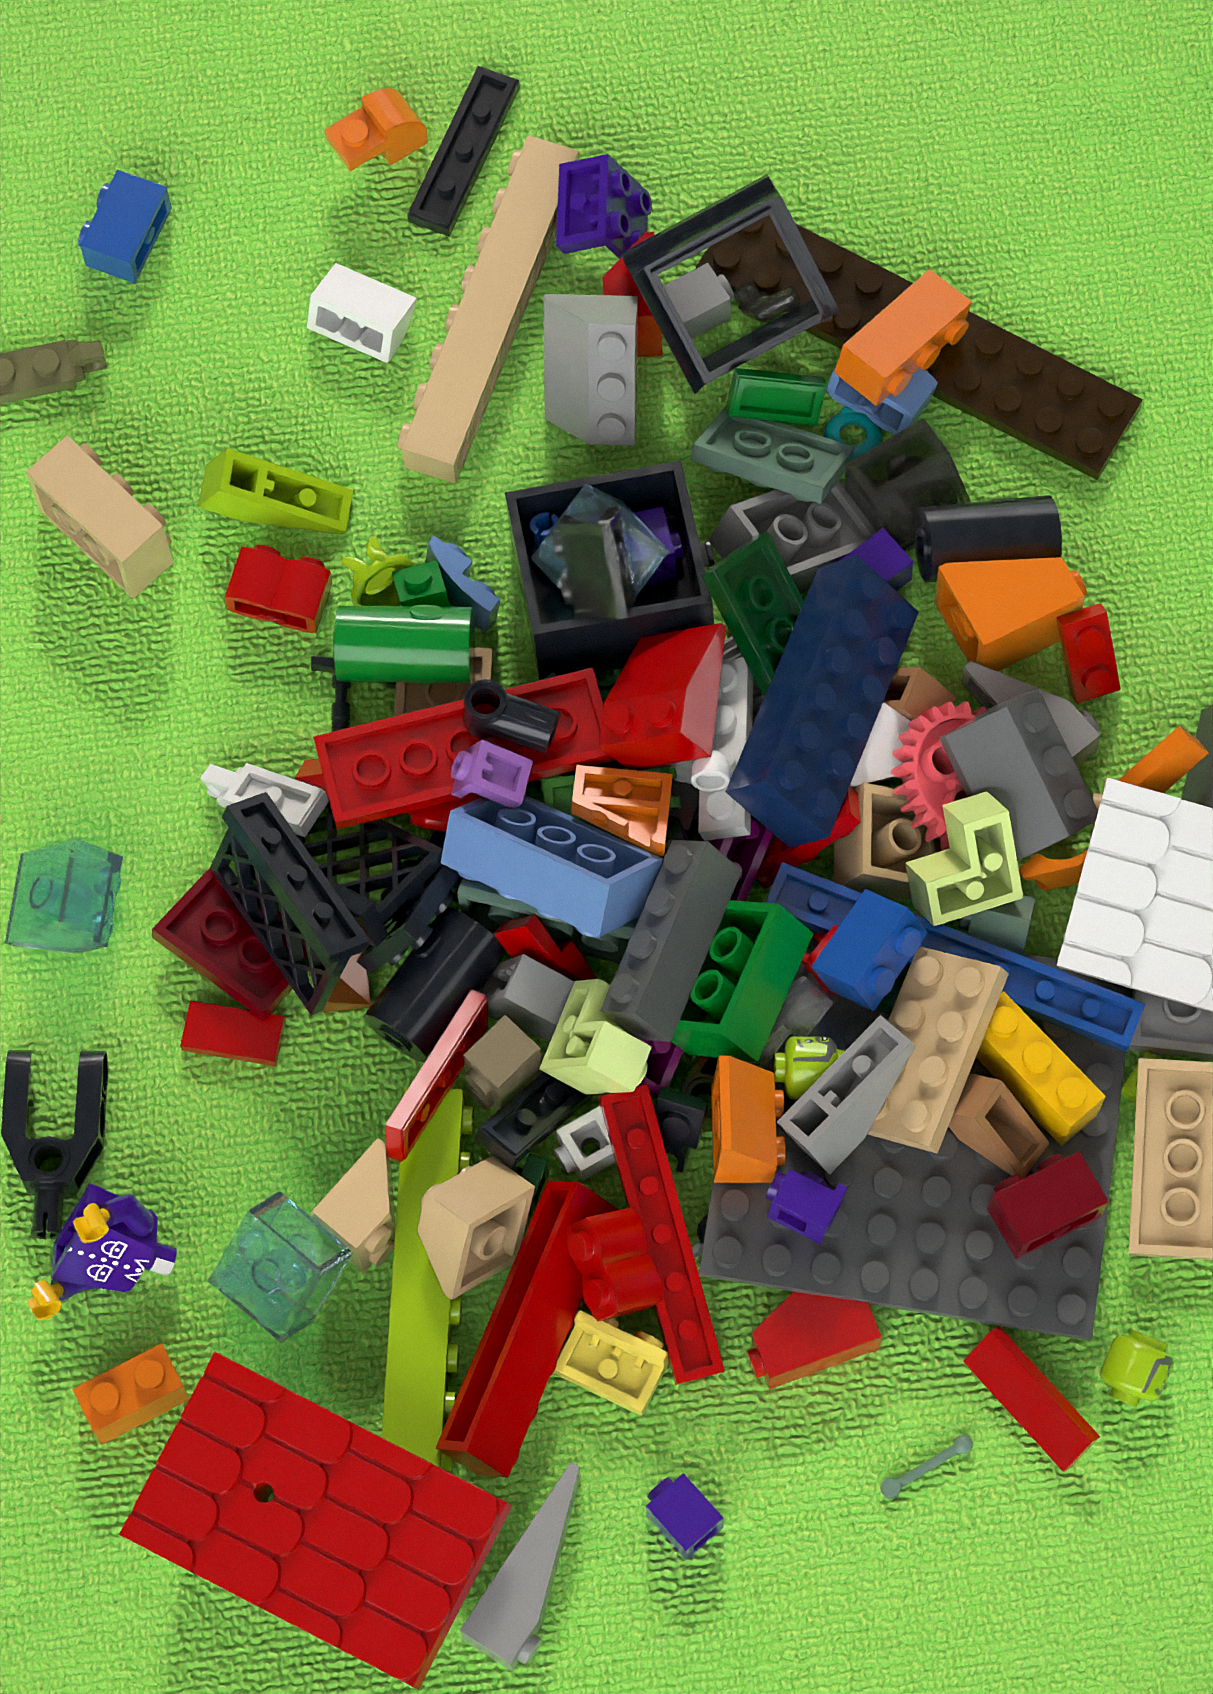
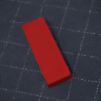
(1031, 1398)

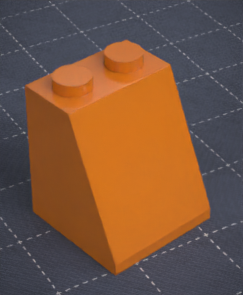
(1006, 606)

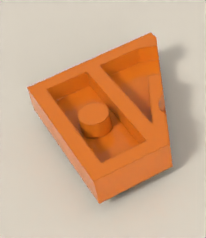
(625, 804)

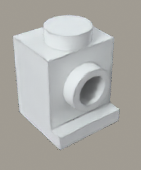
(576, 1134)

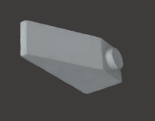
(1075, 726)
(848, 1096)

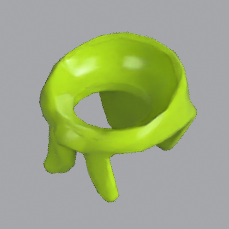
(374, 582)

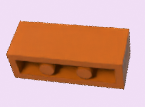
(904, 338)

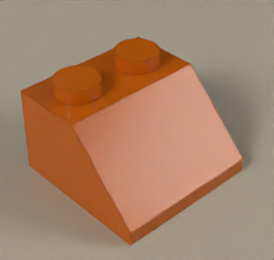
(745, 1123)

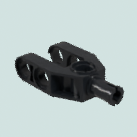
(78, 1152)

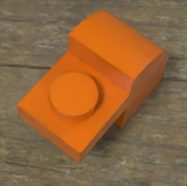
(380, 126)

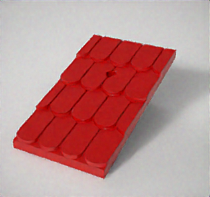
(316, 1520)

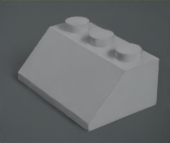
(591, 366)

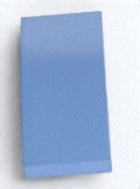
(461, 590)

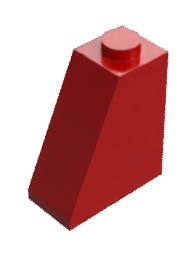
(810, 1336)

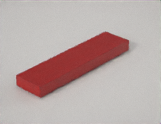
(436, 1077)

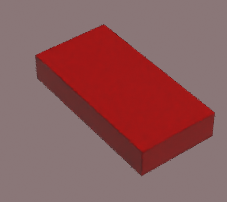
(232, 1033)

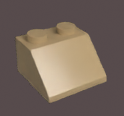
(362, 1209)
(474, 1224)

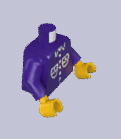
(102, 1247)

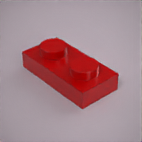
(1088, 653)

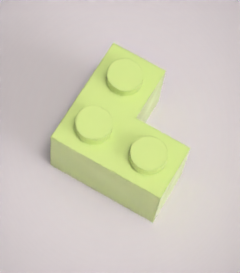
(975, 871)
(591, 1049)

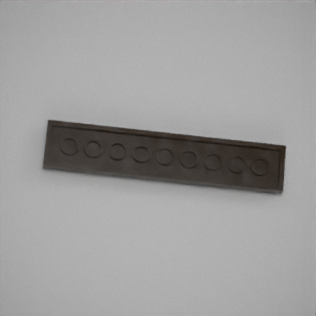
(983, 374)

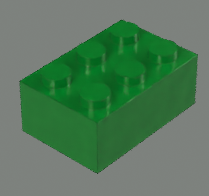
(742, 982)

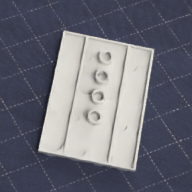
(1146, 897)

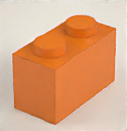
(131, 1394)

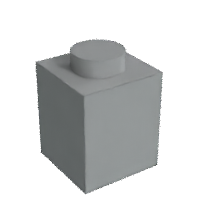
(701, 299)

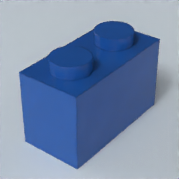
(124, 226)
(869, 949)

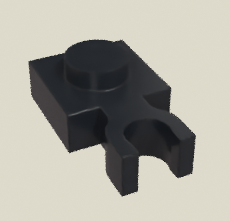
(680, 1122)

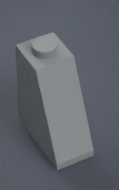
(527, 995)

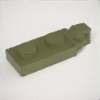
(47, 368)

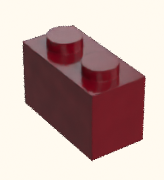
(1046, 1203)

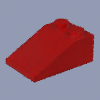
(665, 699)

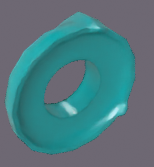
(850, 417)

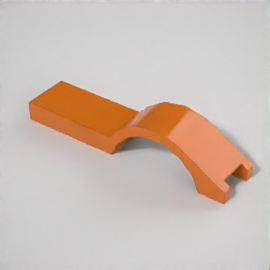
(1155, 772)

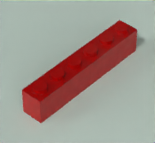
(521, 1337)

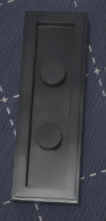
(529, 1118)

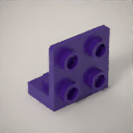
(599, 206)

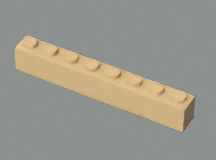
(488, 314)

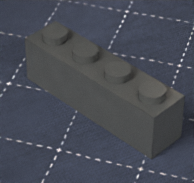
(671, 940)

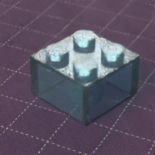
(280, 1266)

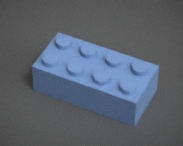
(551, 863)

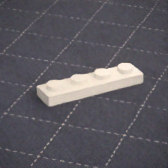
(718, 812)

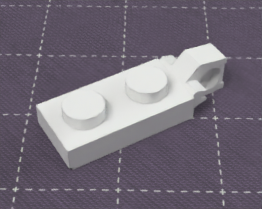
(295, 800)

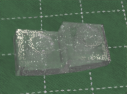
(798, 1015)

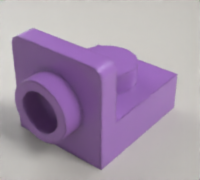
(491, 774)

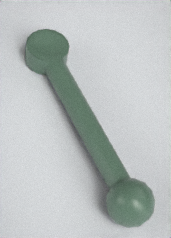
(892, 1487)

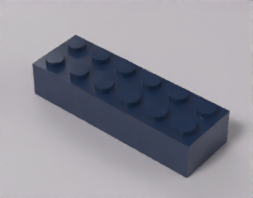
(822, 702)

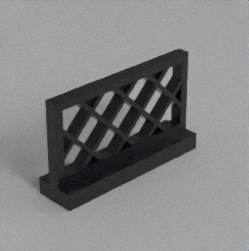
(355, 894)
(306, 899)

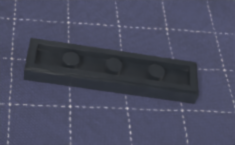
(463, 151)

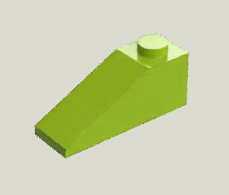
(273, 494)

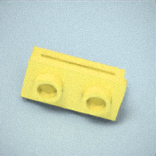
(612, 1362)

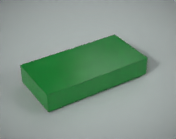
(775, 396)

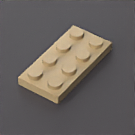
(945, 1015)
(1173, 1161)

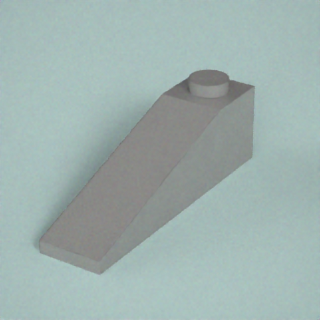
(515, 1602)

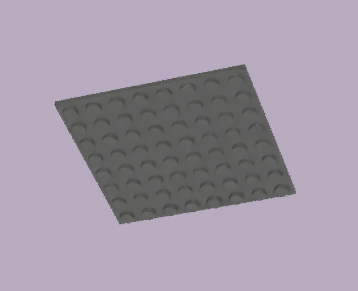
(919, 1220)

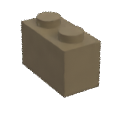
(501, 1064)

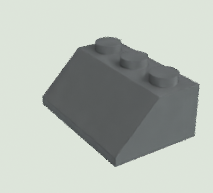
(1026, 767)

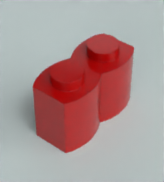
(279, 588)
(614, 1264)

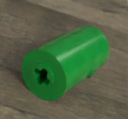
(404, 644)

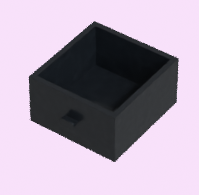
(605, 644)

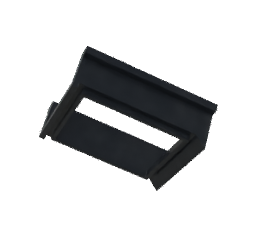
(696, 234)

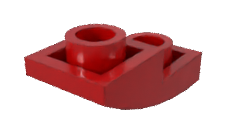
(533, 939)

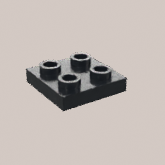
(410, 923)

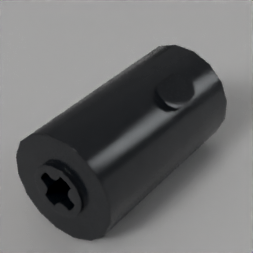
(986, 532)
(434, 984)

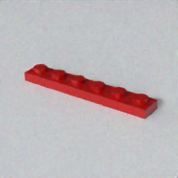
(653, 1196)

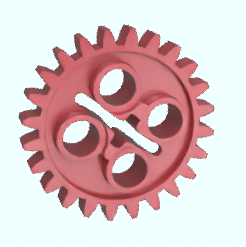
(922, 783)

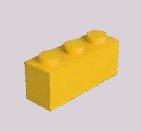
(1038, 1072)

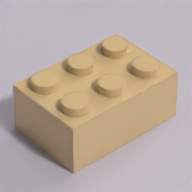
(101, 515)

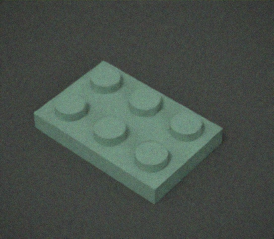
(773, 455)

